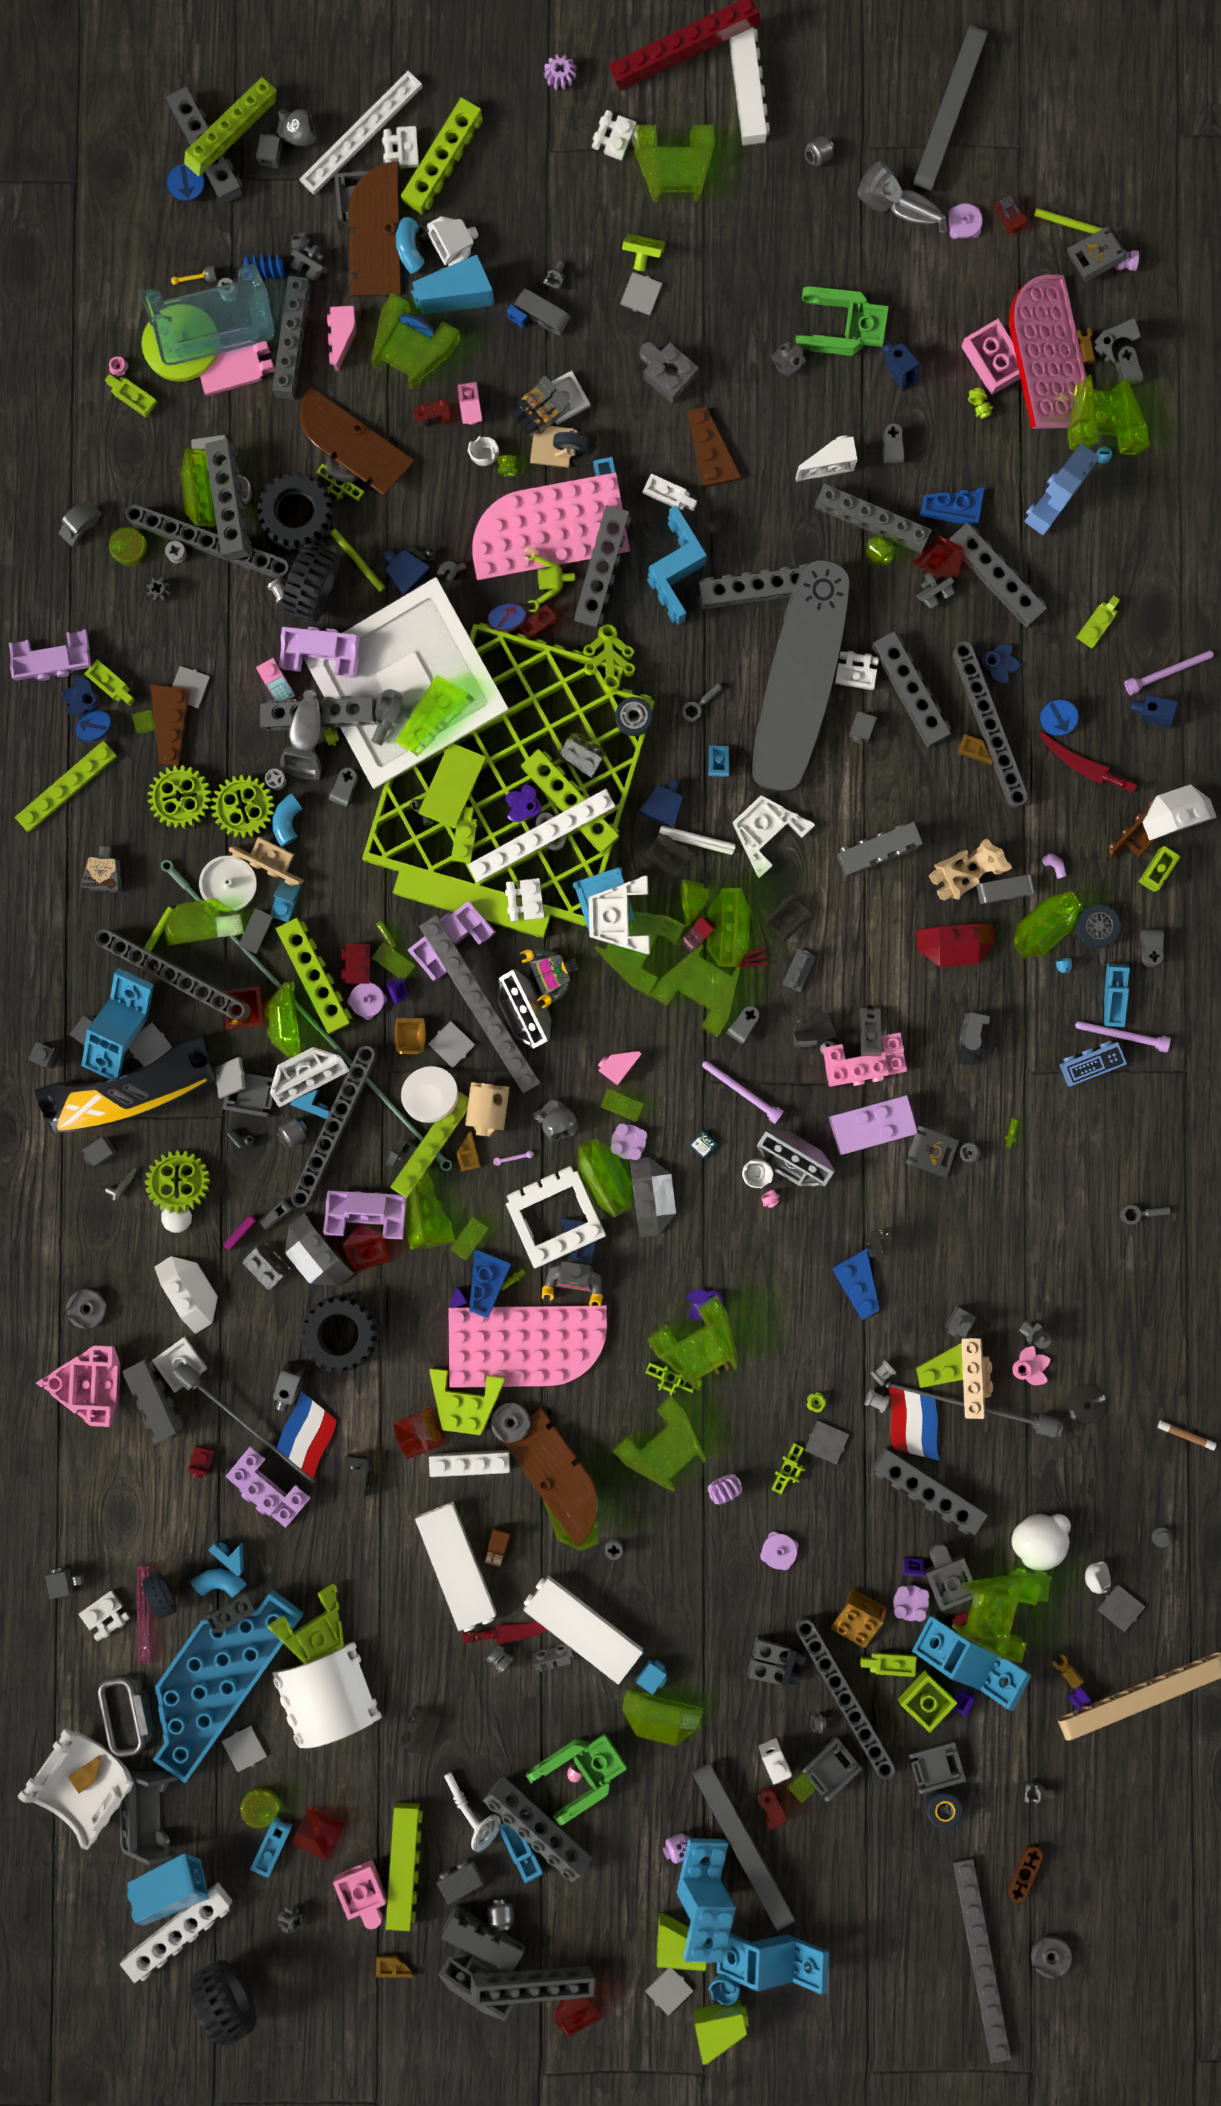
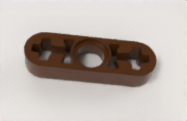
(1028, 1881)

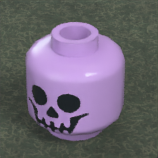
(676, 1847)

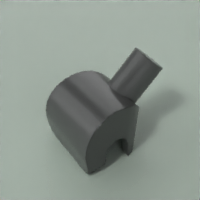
(555, 276)
(451, 569)
(1035, 1792)

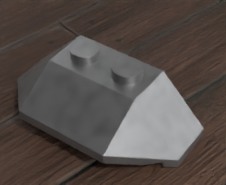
(521, 1009)
(795, 1158)
(652, 1196)
(314, 1254)
(457, 1976)

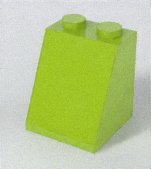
(671, 1945)
(719, 2028)

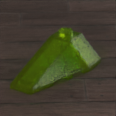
(693, 900)
(425, 1218)

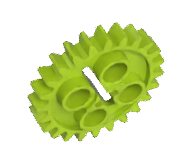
(227, 812)
(181, 814)
(196, 1181)

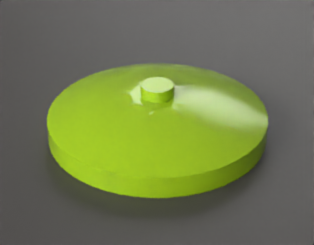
(179, 372)

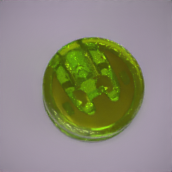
(128, 546)
(260, 1807)

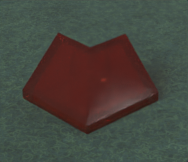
(941, 558)
(256, 1000)
(366, 1248)
(417, 1433)
(317, 1834)
(575, 2015)

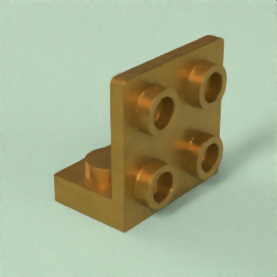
(859, 1618)

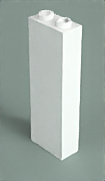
(456, 1567)
(582, 1629)

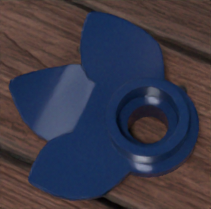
(1003, 663)
(78, 696)

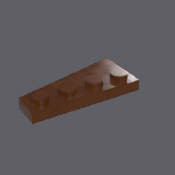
(711, 453)
(170, 716)

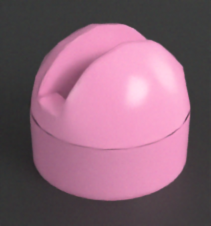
(574, 1773)

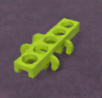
(344, 490)
(663, 1377)
(788, 1461)

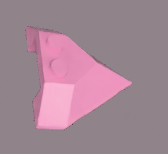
(88, 1385)

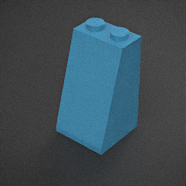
(454, 288)
(167, 1889)

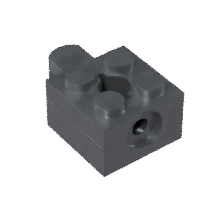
(667, 370)
(947, 1577)

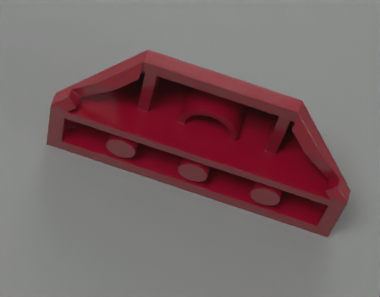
(956, 944)

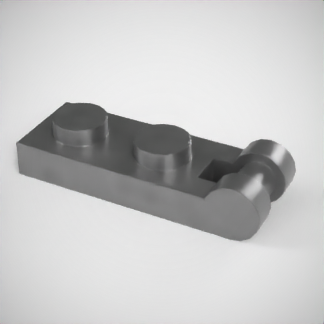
(870, 1032)

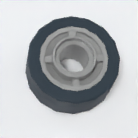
(629, 706)

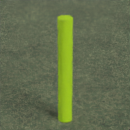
(158, 930)

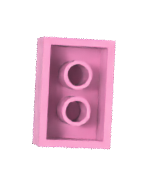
(992, 356)

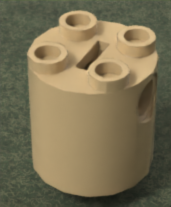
(487, 1108)

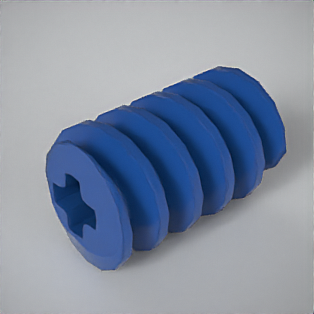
(267, 266)

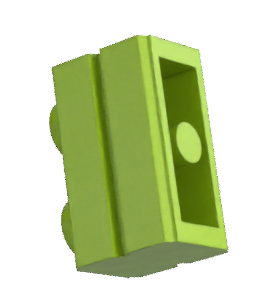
(1159, 869)

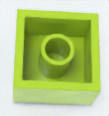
(927, 1701)

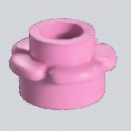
(113, 366)
(770, 1198)

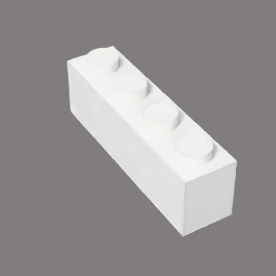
(469, 1463)

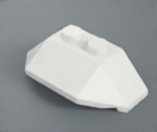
(1177, 811)
(305, 1074)
(188, 1291)

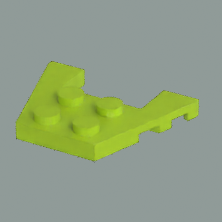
(461, 1410)
(316, 1637)

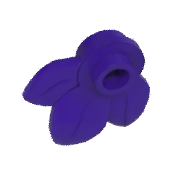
(520, 802)
(698, 1297)

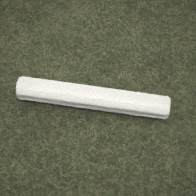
(698, 840)

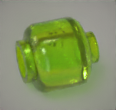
(880, 550)

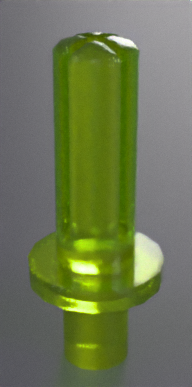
(388, 938)
(1011, 1134)
(516, 1277)

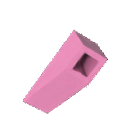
(343, 332)

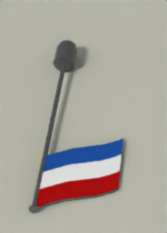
(916, 1421)
(303, 1435)

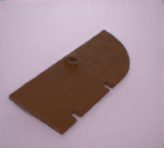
(376, 220)
(354, 443)
(562, 1486)

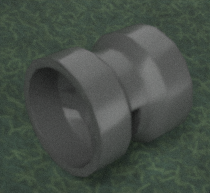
(496, 1655)

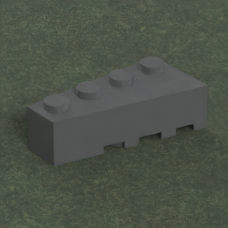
(879, 849)
(152, 1400)
(481, 1940)

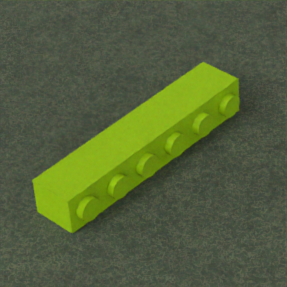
(402, 1866)

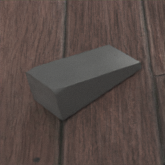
(256, 931)
(804, 1039)

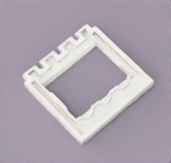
(567, 1241)

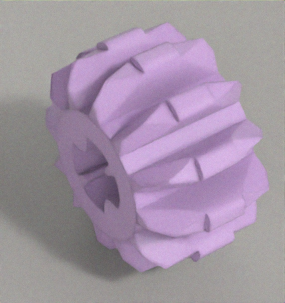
(565, 70)
(724, 1489)

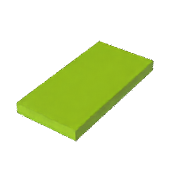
(452, 785)

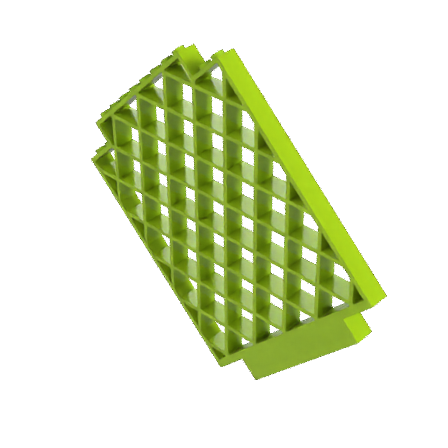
(452, 893)

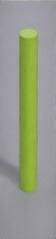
(1066, 221)
(357, 560)

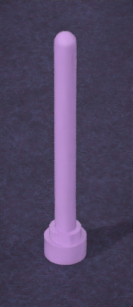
(1134, 685)
(1161, 1043)
(772, 1112)

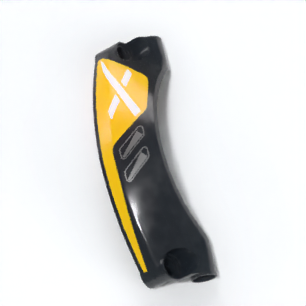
(109, 1102)

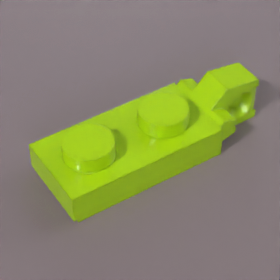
(131, 395)
(1098, 622)
(109, 682)
(464, 837)
(890, 1664)

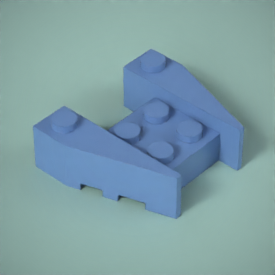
(1061, 489)

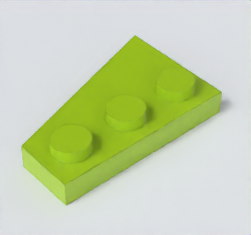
(942, 1368)

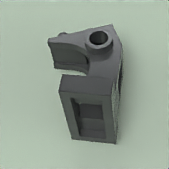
(1127, 330)

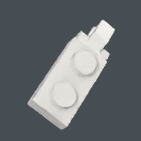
(668, 493)

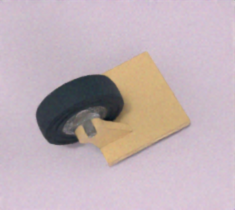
(557, 446)

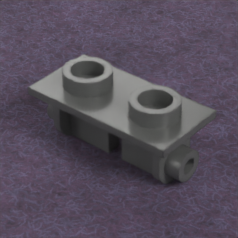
(799, 970)
(544, 1659)

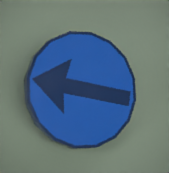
(184, 183)
(418, 324)
(1059, 717)
(93, 726)

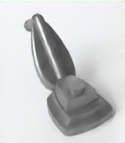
(881, 191)
(300, 758)

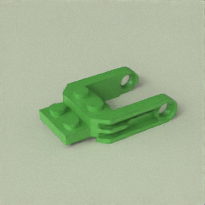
(864, 322)
(595, 1760)

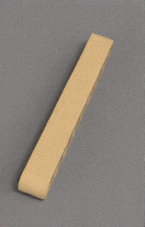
(1141, 1697)

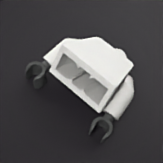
(450, 239)

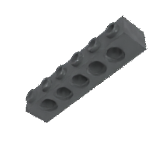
(181, 102)
(291, 338)
(216, 453)
(610, 515)
(872, 518)
(998, 586)
(710, 599)
(271, 720)
(929, 734)
(974, 1517)
(547, 1829)
(532, 1986)

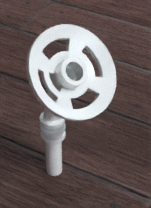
(481, 1829)

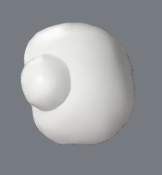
(1042, 1541)

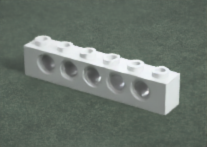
(133, 1962)

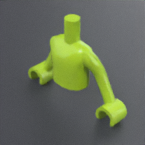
(548, 578)

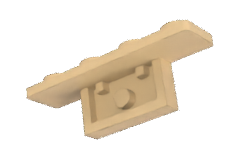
(270, 857)
(975, 1378)

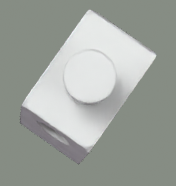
(775, 1761)

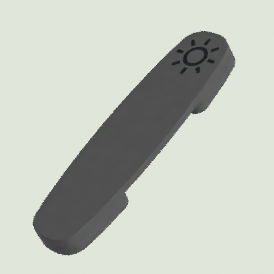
(801, 676)

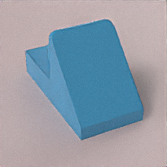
(718, 761)
(285, 901)
(307, 1103)
(232, 1561)

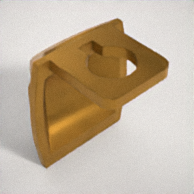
(409, 1035)

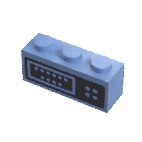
(1092, 1063)

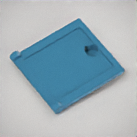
(597, 884)

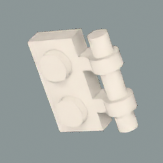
(620, 136)
(407, 147)
(856, 676)
(531, 900)
(102, 1609)

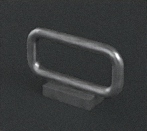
(141, 1715)

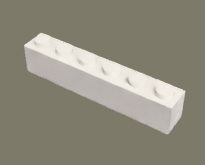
(748, 87)

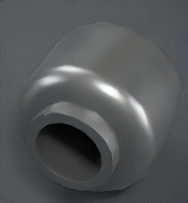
(819, 151)
(292, 1132)
(500, 1915)

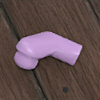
(1055, 862)

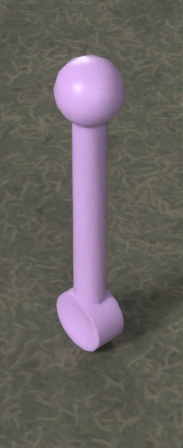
(497, 1161)

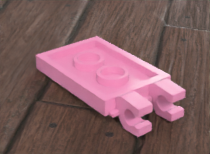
(237, 369)

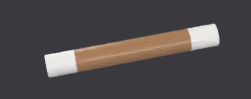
(1187, 1435)

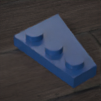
(954, 507)
(487, 1282)
(858, 1283)

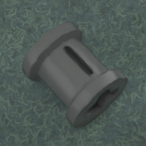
(609, 1554)

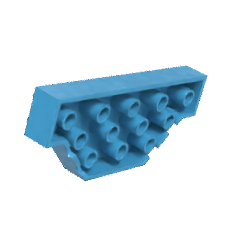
(212, 1681)

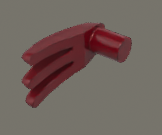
(745, 962)

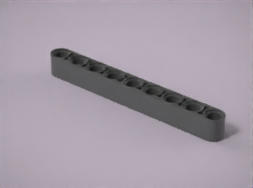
(950, 107)
(199, 539)
(989, 715)
(181, 975)
(327, 1133)
(849, 1706)
(743, 1846)

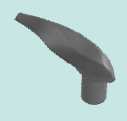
(123, 1186)

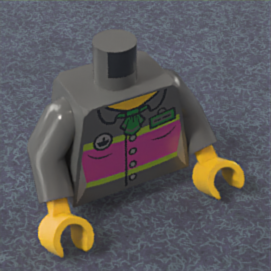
(550, 973)
(574, 1277)

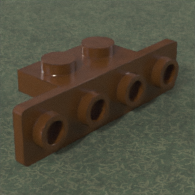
(1133, 837)

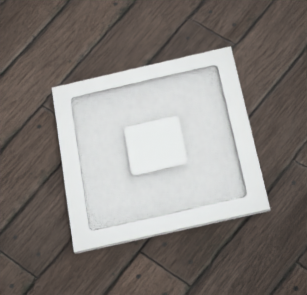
(404, 652)

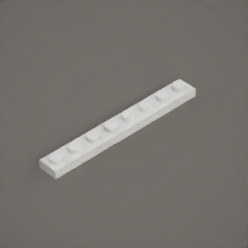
(361, 132)
(541, 835)

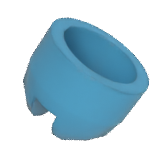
(1104, 458)
(1064, 965)

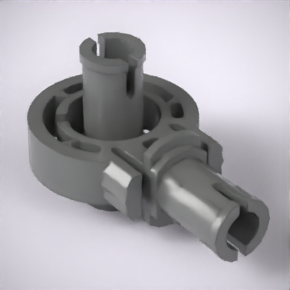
(387, 709)

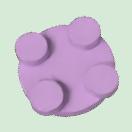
(964, 221)
(367, 1000)
(628, 1141)
(779, 1551)
(911, 1603)

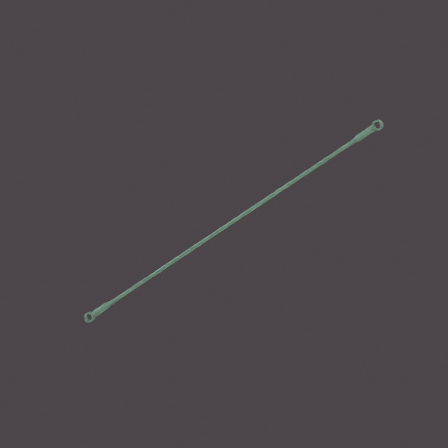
(186, 886)

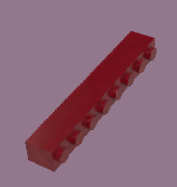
(685, 43)

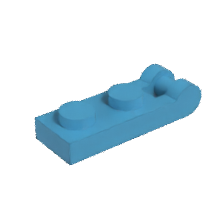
(271, 1848)

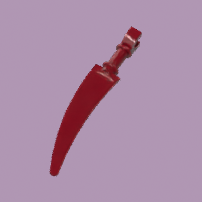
(1086, 767)
(506, 1633)

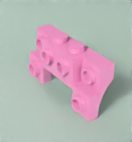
(865, 1067)

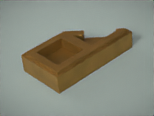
(974, 749)
(467, 1154)
(85, 1775)
(392, 1967)

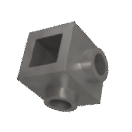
(788, 358)

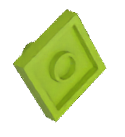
(643, 247)

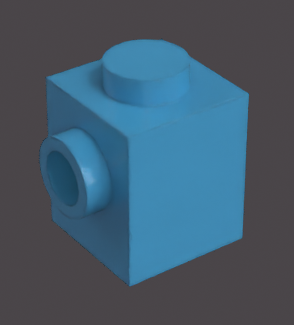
(652, 1676)

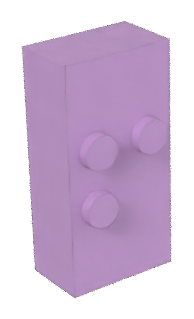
(873, 1125)

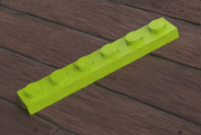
(66, 786)
(429, 1149)

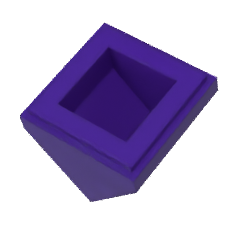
(397, 990)
(458, 1298)
(913, 1567)
(964, 1702)

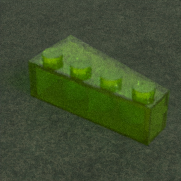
(433, 714)

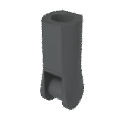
(274, 1216)

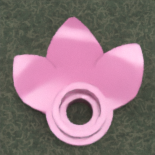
(1034, 1366)

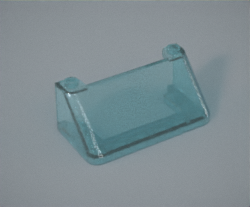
(210, 319)

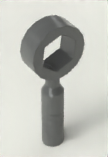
(704, 700)
(1148, 1212)

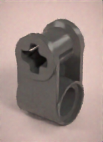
(1129, 368)
(893, 447)
(343, 791)
(1151, 943)
(741, 1026)

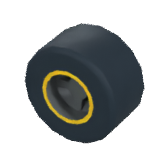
(946, 1815)

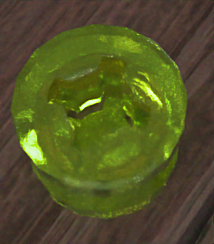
(507, 465)

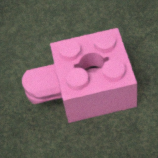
(362, 1893)

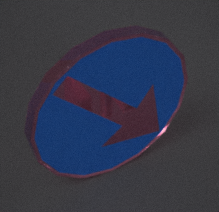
(507, 617)

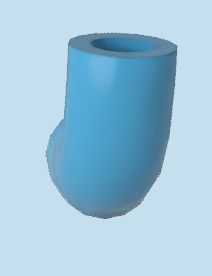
(406, 245)
(283, 820)
(218, 1579)

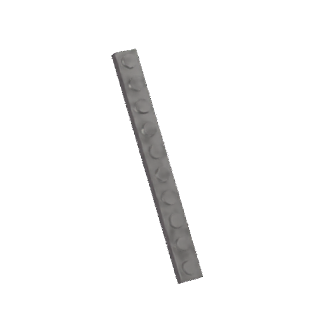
(479, 1004)
(981, 1960)

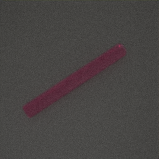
(142, 1618)

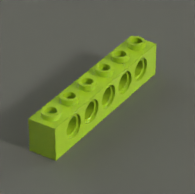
(462, 113)
(230, 126)
(540, 760)
(287, 934)

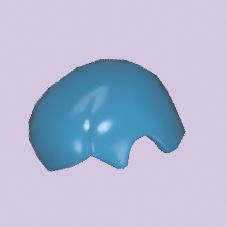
(724, 1990)

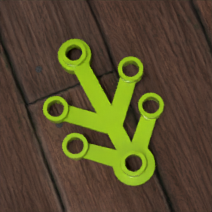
(609, 656)

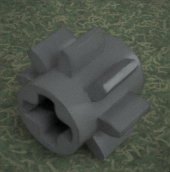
(163, 588)
(290, 1919)

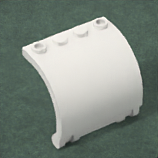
(326, 1698)
(92, 1807)

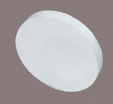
(228, 881)
(429, 1094)

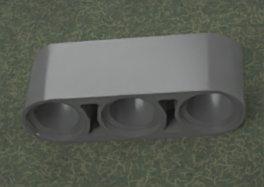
(542, 312)
(1005, 889)

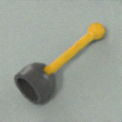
(209, 274)

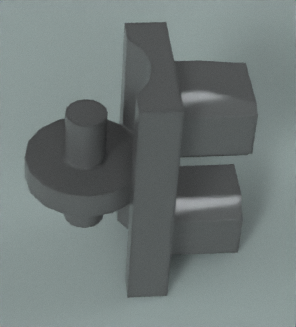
(301, 259)
(942, 585)
(1036, 1335)

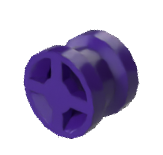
(1079, 1698)

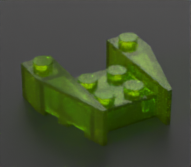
(674, 167)
(407, 348)
(1109, 414)
(629, 962)
(702, 984)
(700, 1350)
(667, 1450)
(994, 1612)

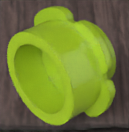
(977, 396)
(984, 410)
(331, 736)
(816, 1397)

